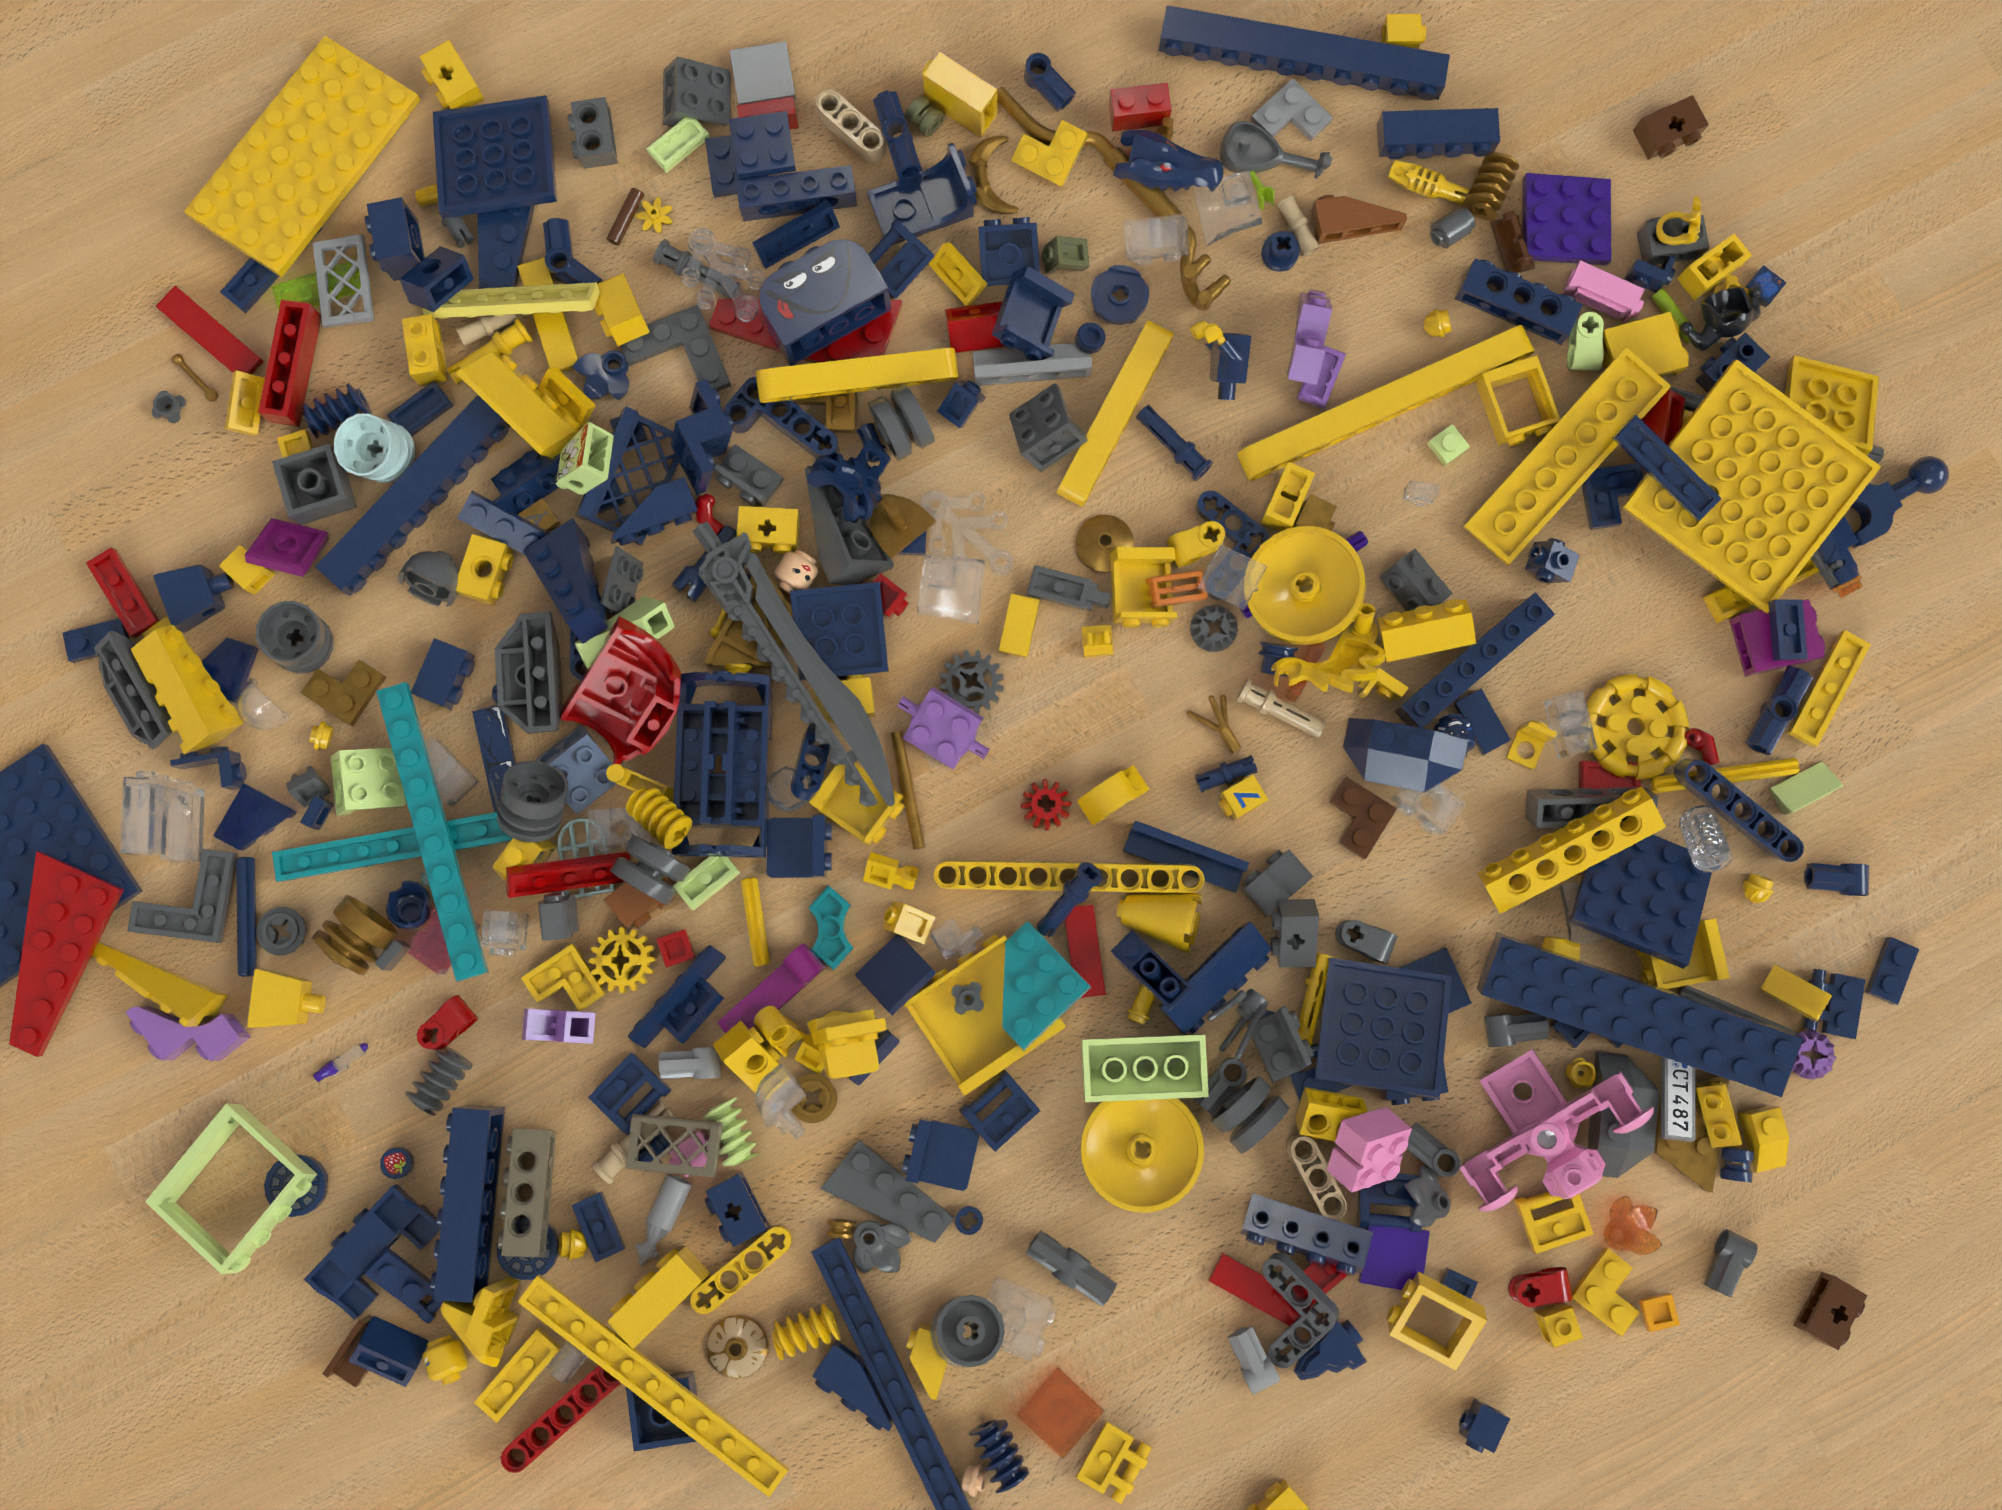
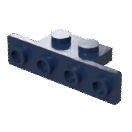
(526, 481)
(684, 1004)

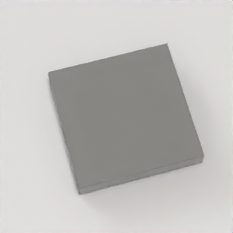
(762, 73)

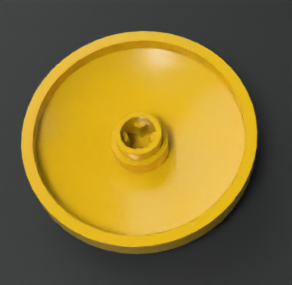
(1309, 585)
(1142, 1153)

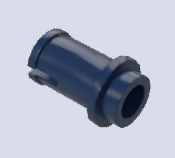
(866, 433)
(658, 1144)

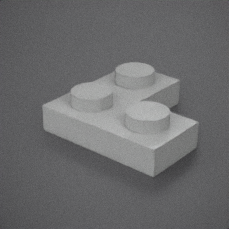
(1293, 106)

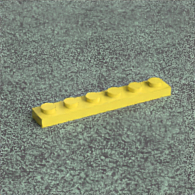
(519, 300)

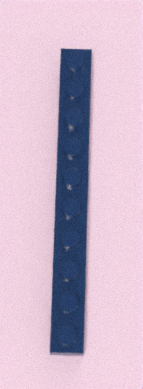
(890, 1377)

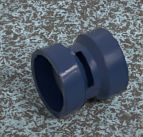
(1734, 1171)

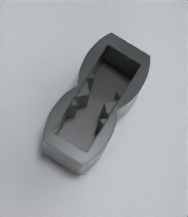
(1277, 882)
(558, 915)

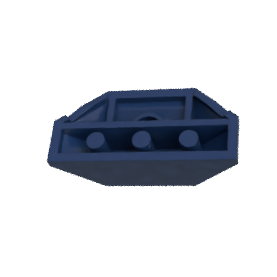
(1403, 754)

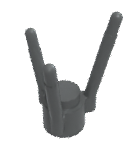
(1251, 1006)

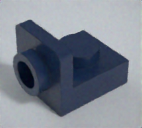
(961, 402)

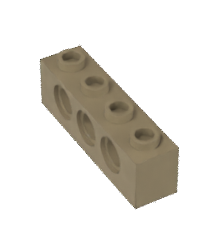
(537, 1208)

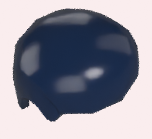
(409, 906)

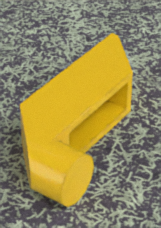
(635, 781)

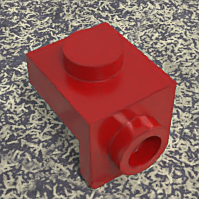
(892, 596)

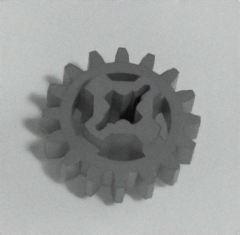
(979, 671)

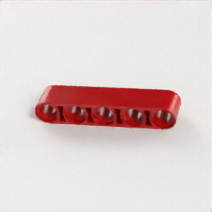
(555, 1423)

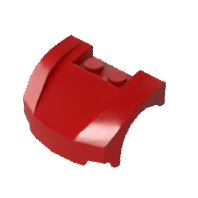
(627, 692)

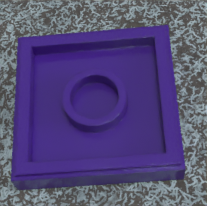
(1394, 1256)

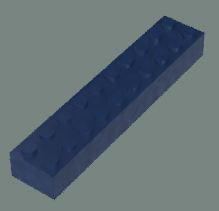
(1639, 1014)

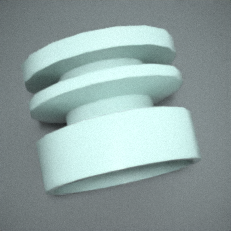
(360, 446)

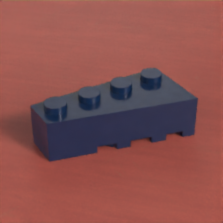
(568, 575)

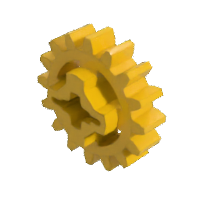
(622, 947)

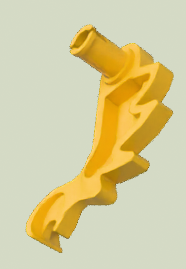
(1349, 662)

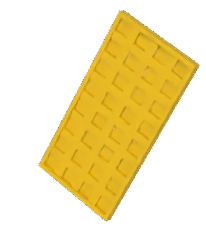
(302, 156)

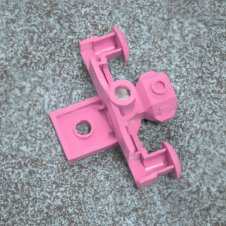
(1547, 1128)

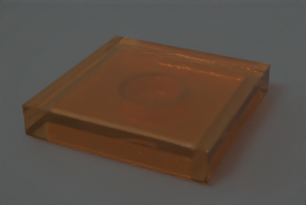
(1060, 1412)

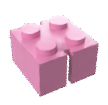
(1375, 1149)

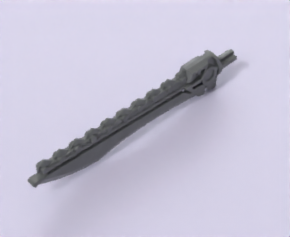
(731, 587)

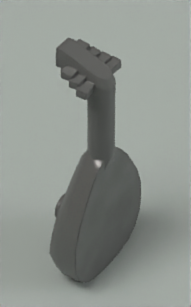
(1254, 149)

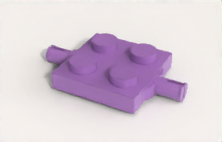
(943, 728)

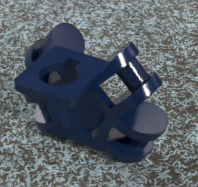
(852, 479)

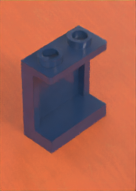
(1031, 313)

